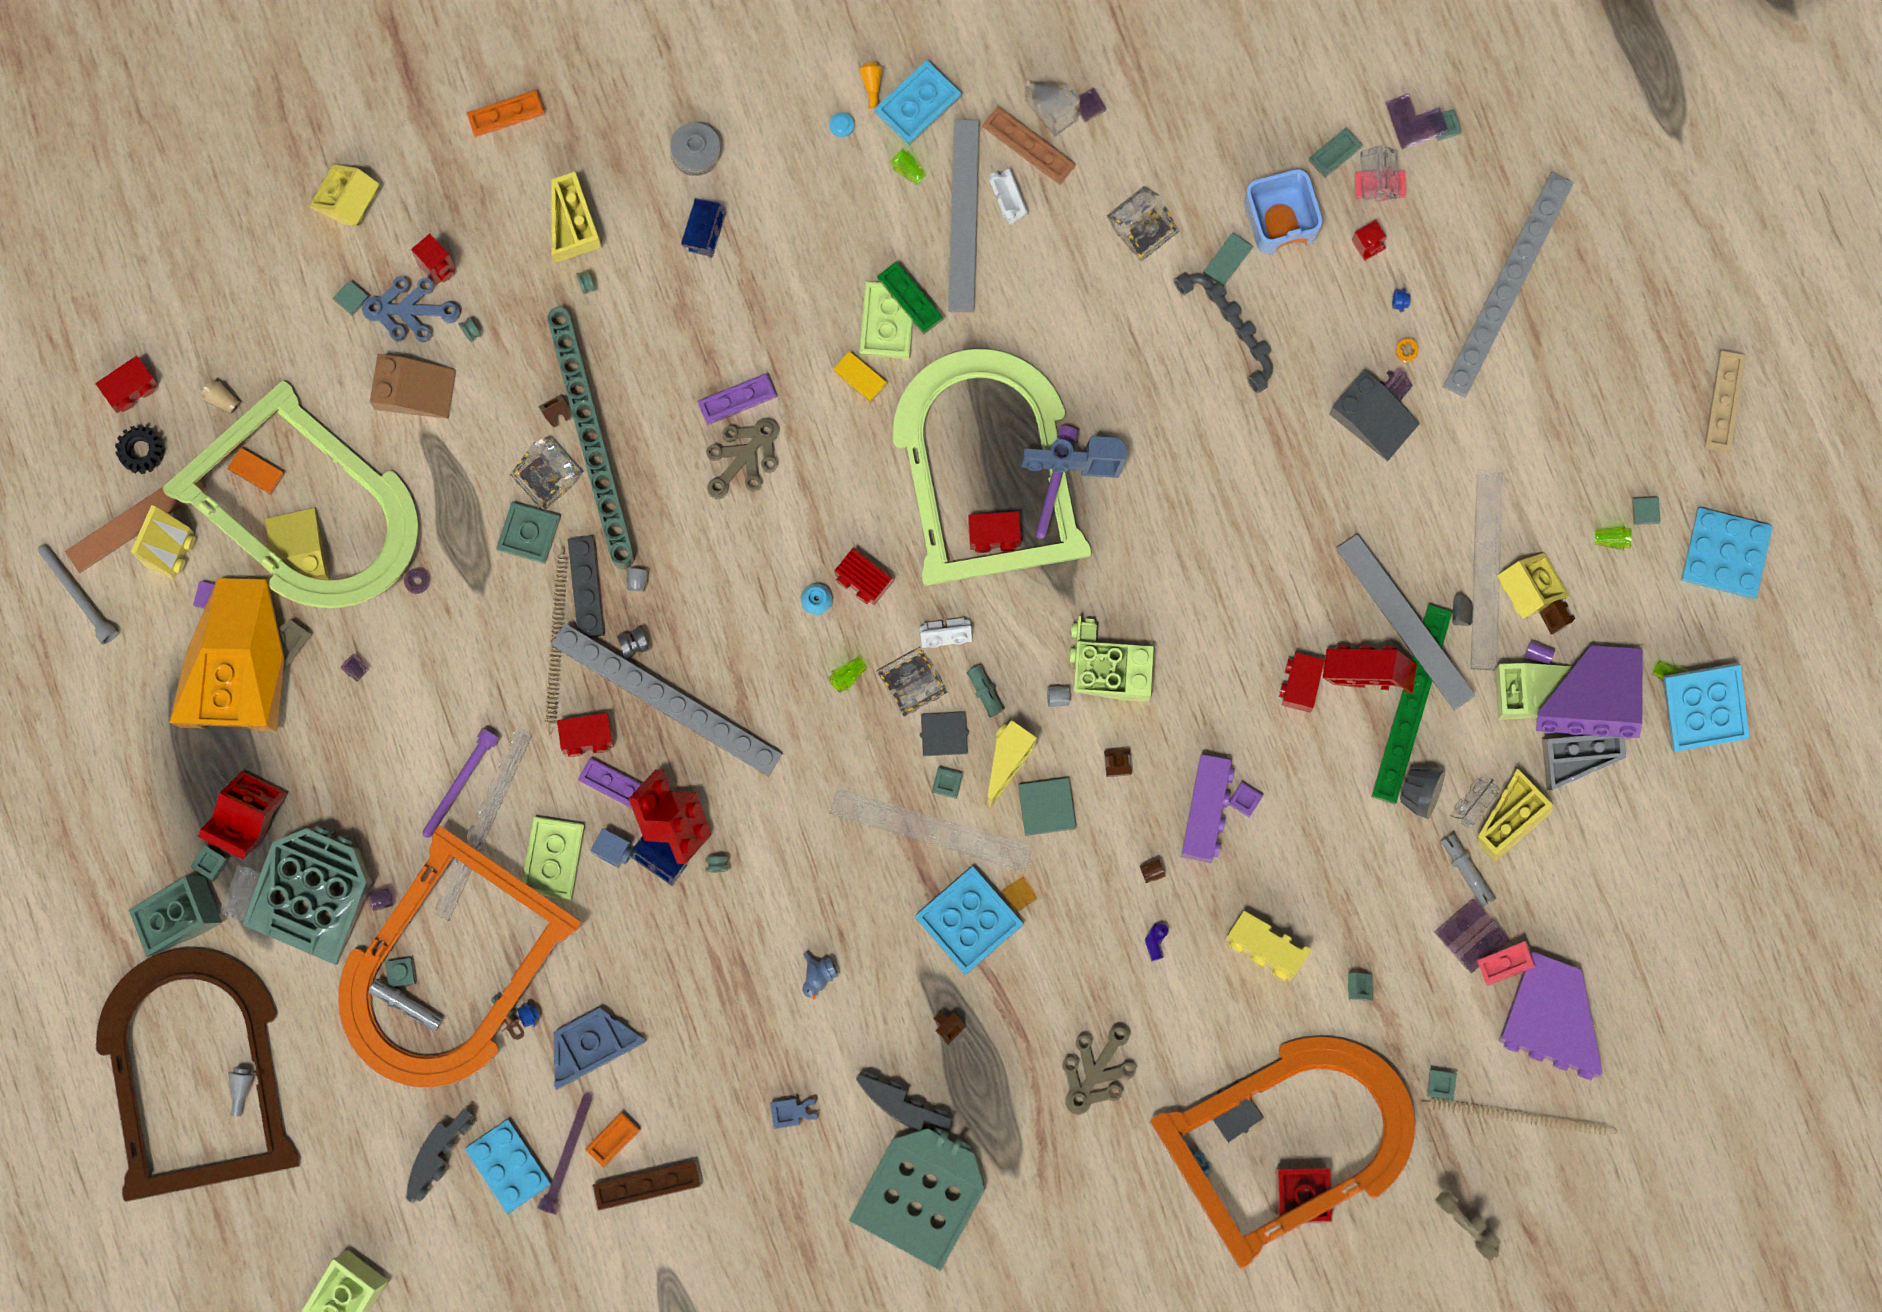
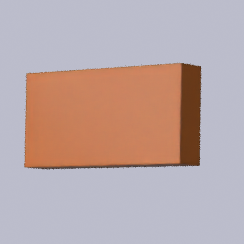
(255, 471)
(612, 1139)

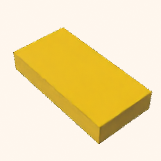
(859, 376)

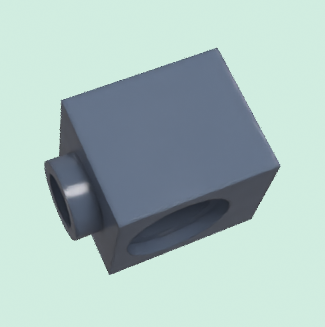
(611, 848)

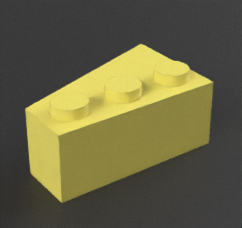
(571, 220)
(1267, 947)

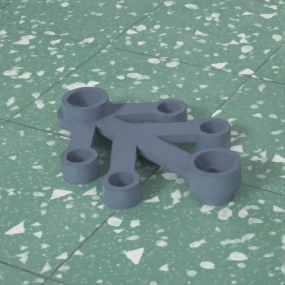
(407, 309)

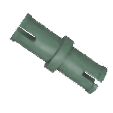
(985, 691)

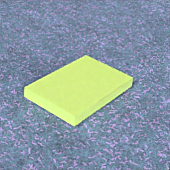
(884, 325)
(553, 857)

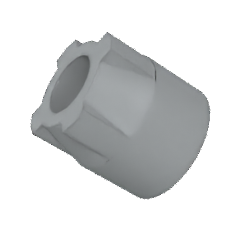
(636, 579)
(1058, 696)

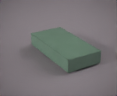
(1335, 152)
(1227, 259)

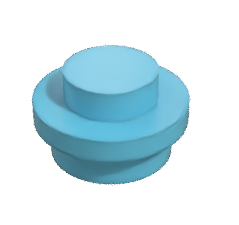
(841, 124)

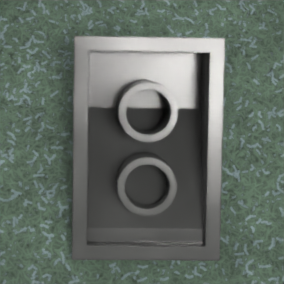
(1374, 416)

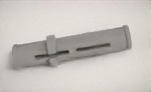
(1468, 870)
(404, 1004)

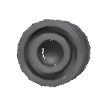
(633, 642)

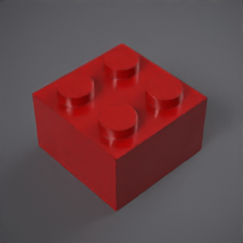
(1299, 1186)

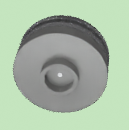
(695, 149)

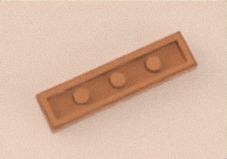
(1028, 145)

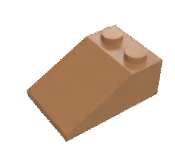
(411, 387)

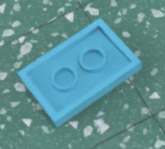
(917, 102)
(508, 1166)

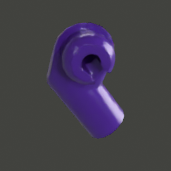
(1154, 939)

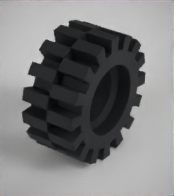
(128, 439)

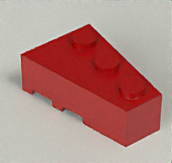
(1369, 667)

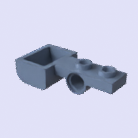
(1100, 459)

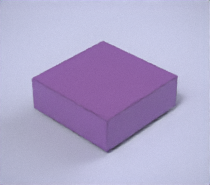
(1245, 799)

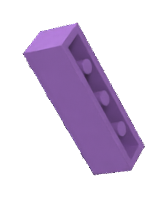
(1206, 809)

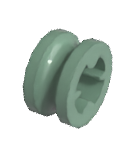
(585, 281)
(469, 329)
(716, 864)

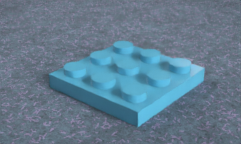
(1726, 553)
(1706, 707)
(969, 920)

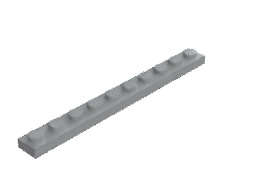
(1508, 285)
(666, 700)

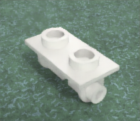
(1009, 195)
(957, 632)

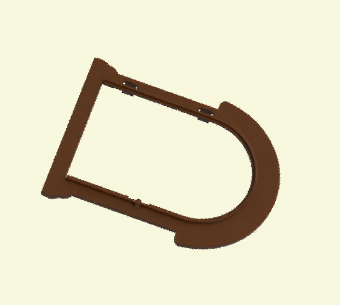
(112, 1041)

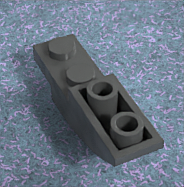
(891, 1100)
(428, 1163)

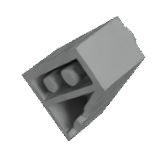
(1577, 756)

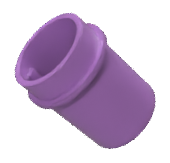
(1539, 653)

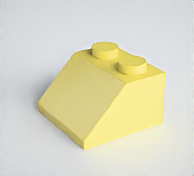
(344, 194)
(1532, 585)

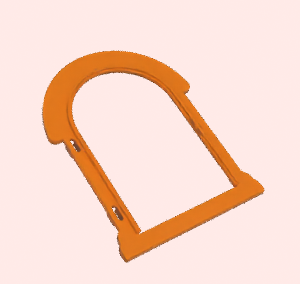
(362, 966)
(1298, 1057)

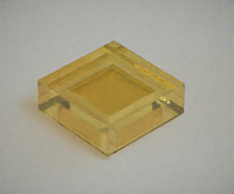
(1019, 895)

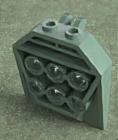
(335, 862)
(952, 1167)

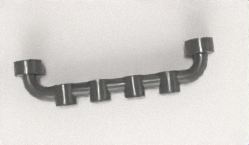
(1230, 313)

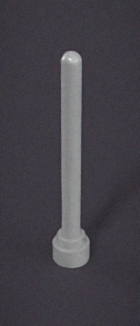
(104, 631)

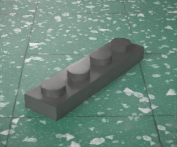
(585, 586)

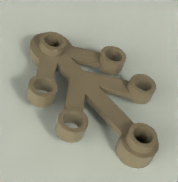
(743, 455)
(1095, 1073)
(1486, 1245)

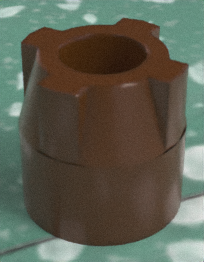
(1152, 870)

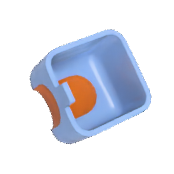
(1282, 210)

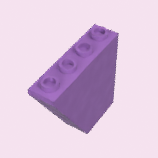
(1598, 696)
(1553, 1018)

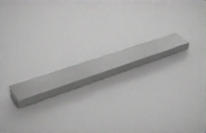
(963, 216)
(1405, 622)

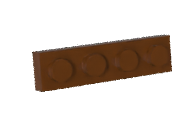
(646, 1185)

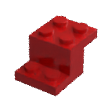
(242, 814)
(670, 816)

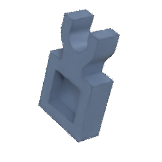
(787, 1113)

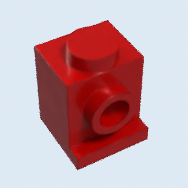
(1369, 240)

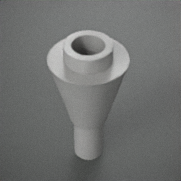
(239, 1085)

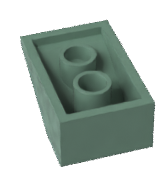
(175, 915)

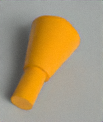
(871, 78)

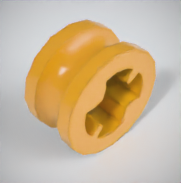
(1414, 348)

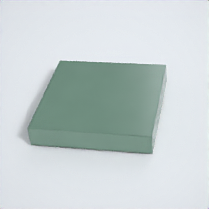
(528, 533)
(1046, 807)

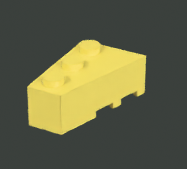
(1514, 817)

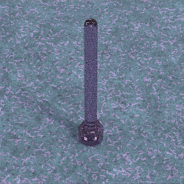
(550, 1201)

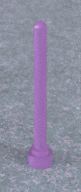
(1070, 434)
(485, 742)

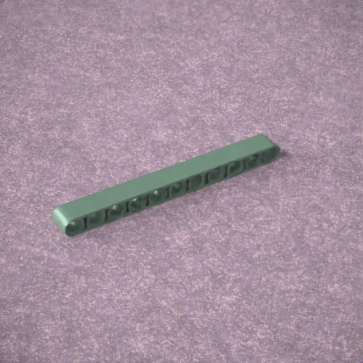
(584, 427)

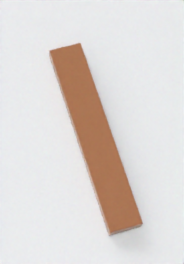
(120, 530)

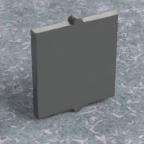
(944, 734)
(1237, 1119)

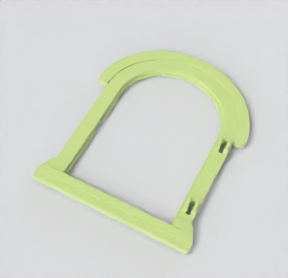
(909, 434)
(387, 490)

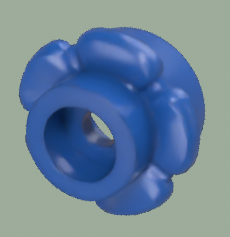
(1400, 299)
(528, 1015)

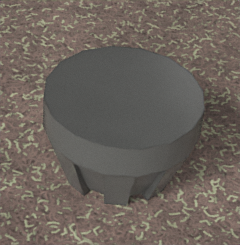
(1422, 790)

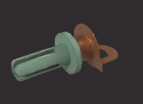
(511, 1023)

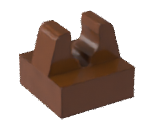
(552, 408)
(1556, 617)
(1117, 762)
(948, 1027)

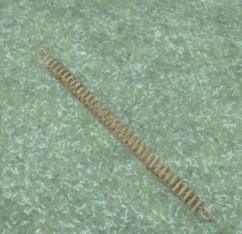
(549, 713)
(1512, 1115)

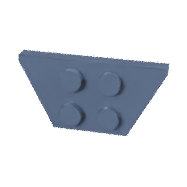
(589, 1045)

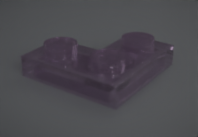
(1411, 127)

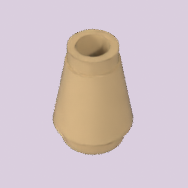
(219, 396)

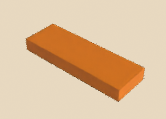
(505, 113)

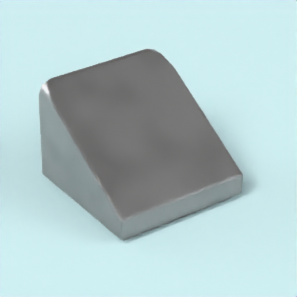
(1462, 611)

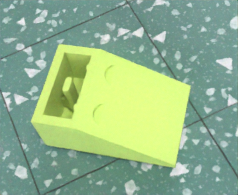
(1114, 670)
(1526, 688)

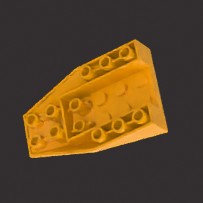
(233, 661)

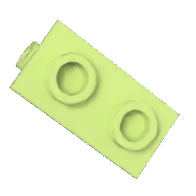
(1081, 632)

